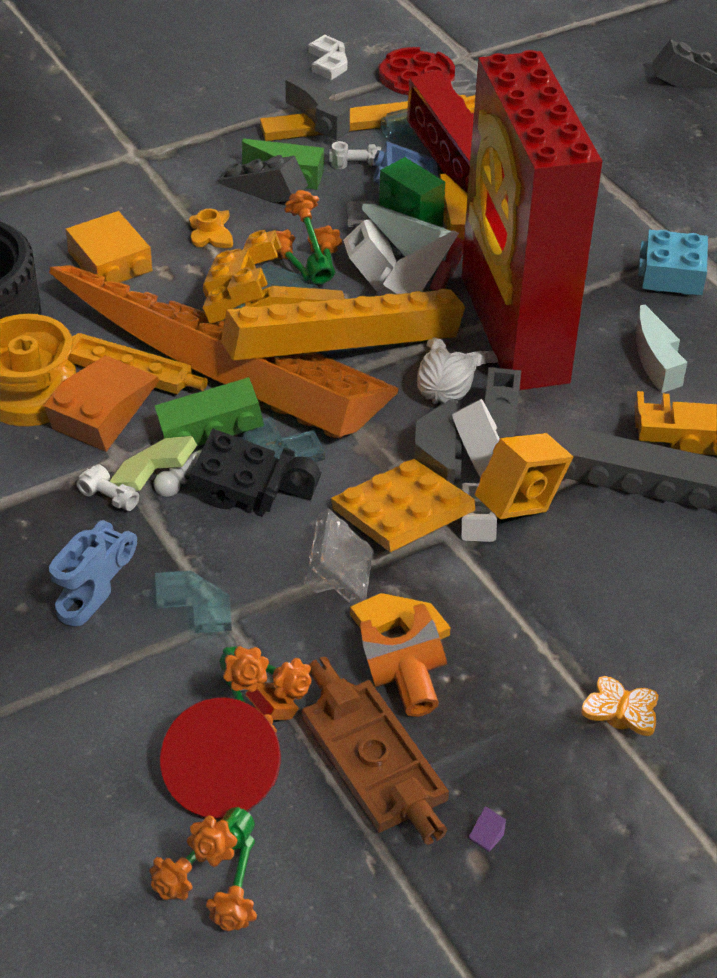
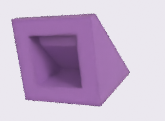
(488, 829)

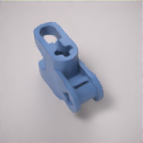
(90, 563)

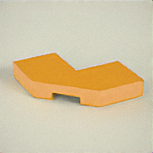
(391, 611)

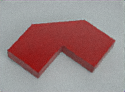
(448, 267)

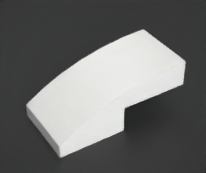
(477, 433)

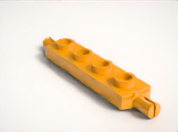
(172, 374)

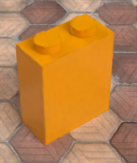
(109, 248)

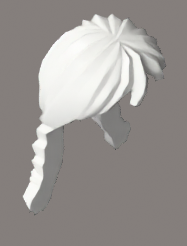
(448, 375)

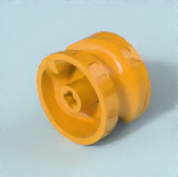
(31, 366)

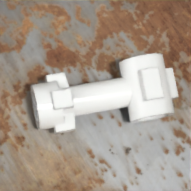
(340, 154)
(98, 480)

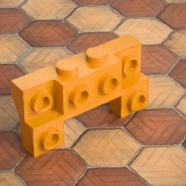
(234, 276)
(684, 426)

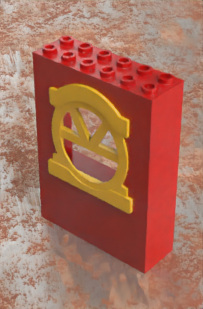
(528, 216)

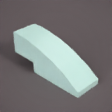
(659, 351)

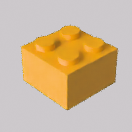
(523, 475)

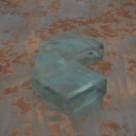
(303, 444)
(189, 589)

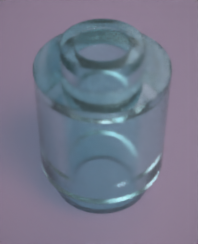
(395, 125)

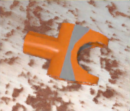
(407, 661)

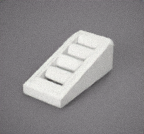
(481, 523)

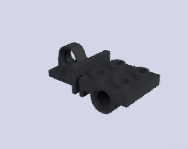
(250, 474)

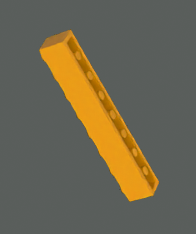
(340, 324)

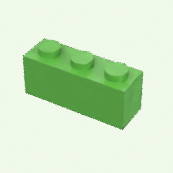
(226, 408)

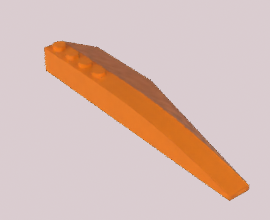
(302, 384)

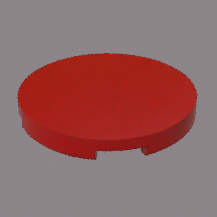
(411, 62)
(220, 757)

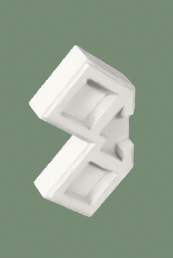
(332, 57)

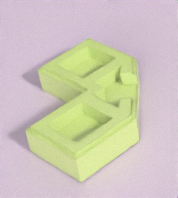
(164, 454)

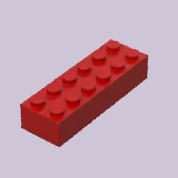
(442, 123)

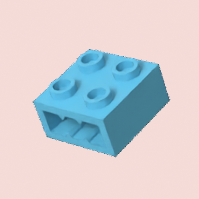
(674, 262)

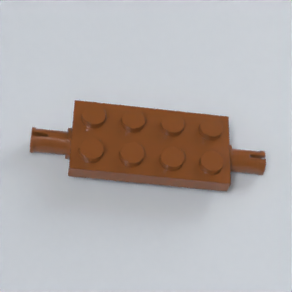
(374, 754)

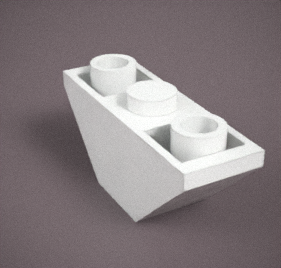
(370, 251)

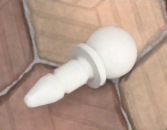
(169, 482)

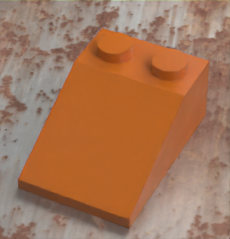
(99, 401)

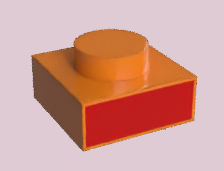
(268, 703)

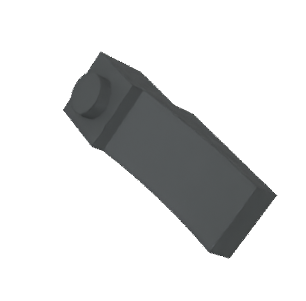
(319, 105)

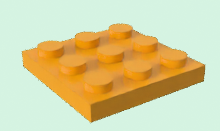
(402, 504)

